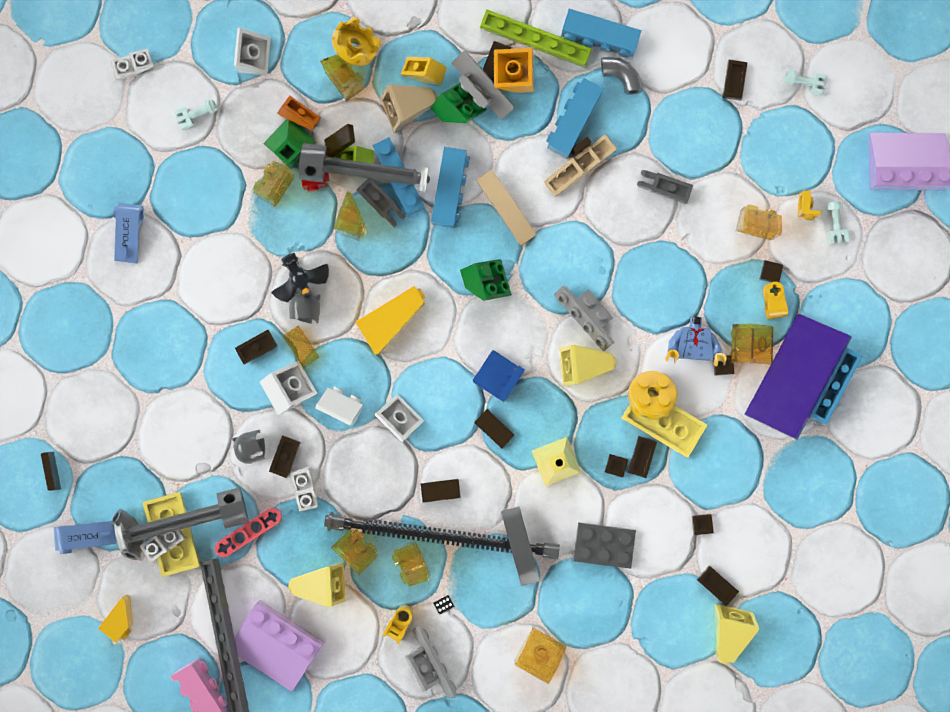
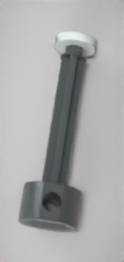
(315, 163)
(230, 509)

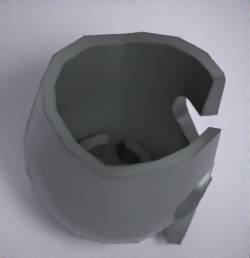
(305, 308)
(248, 449)

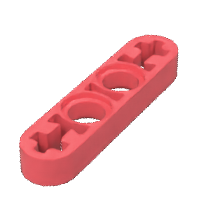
(249, 533)

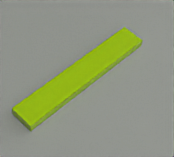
(535, 38)

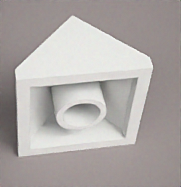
(251, 52)
(399, 418)

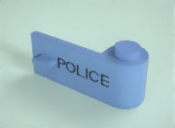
(127, 231)
(83, 536)

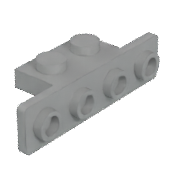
(481, 86)
(588, 313)
(427, 665)

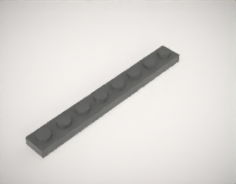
(224, 636)

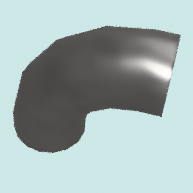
(624, 72)
(134, 551)

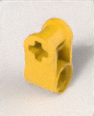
(775, 302)
(397, 626)

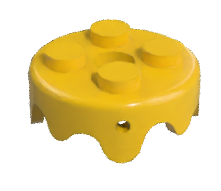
(352, 32)
(652, 406)

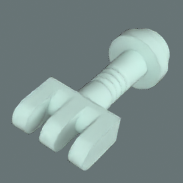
(791, 77)
(210, 106)
(834, 207)

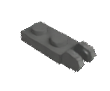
(666, 186)
(379, 200)

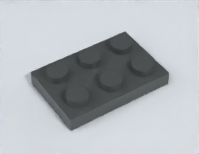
(604, 545)

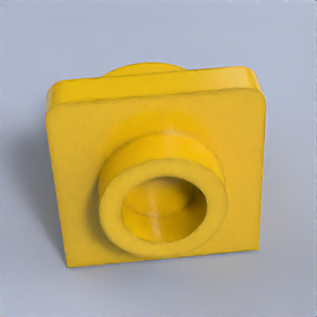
(804, 204)

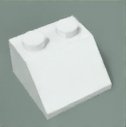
(288, 387)
(340, 406)

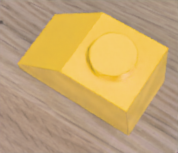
(424, 70)
(119, 620)

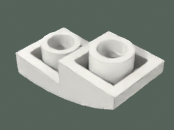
(133, 64)
(304, 489)
(161, 544)

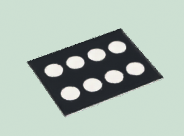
(443, 604)

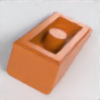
(298, 113)

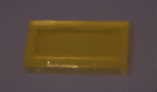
(301, 346)

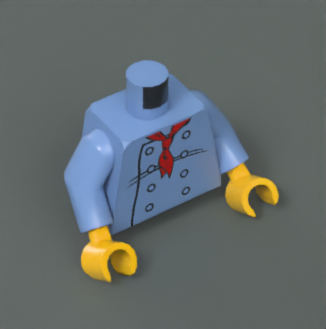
(695, 344)

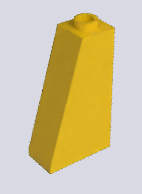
(389, 319)

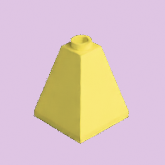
(584, 363)
(547, 456)
(321, 586)
(733, 631)

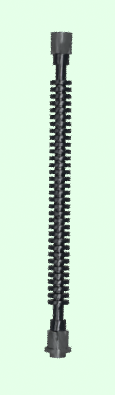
(340, 522)

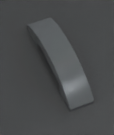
(520, 546)

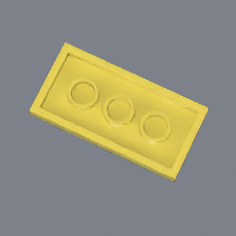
(677, 431)
(183, 555)

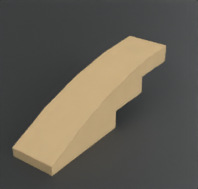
(580, 165)
(505, 207)

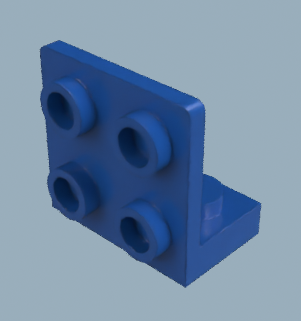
(498, 375)

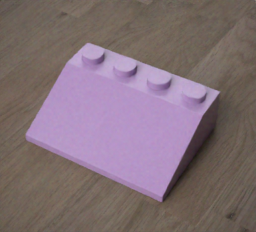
(909, 161)
(276, 645)

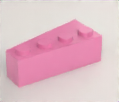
(200, 688)

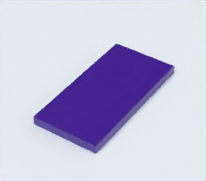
(798, 376)

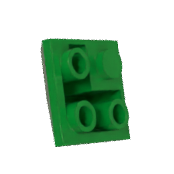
(456, 106)
(288, 142)
(486, 280)

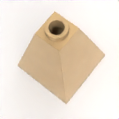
(406, 104)

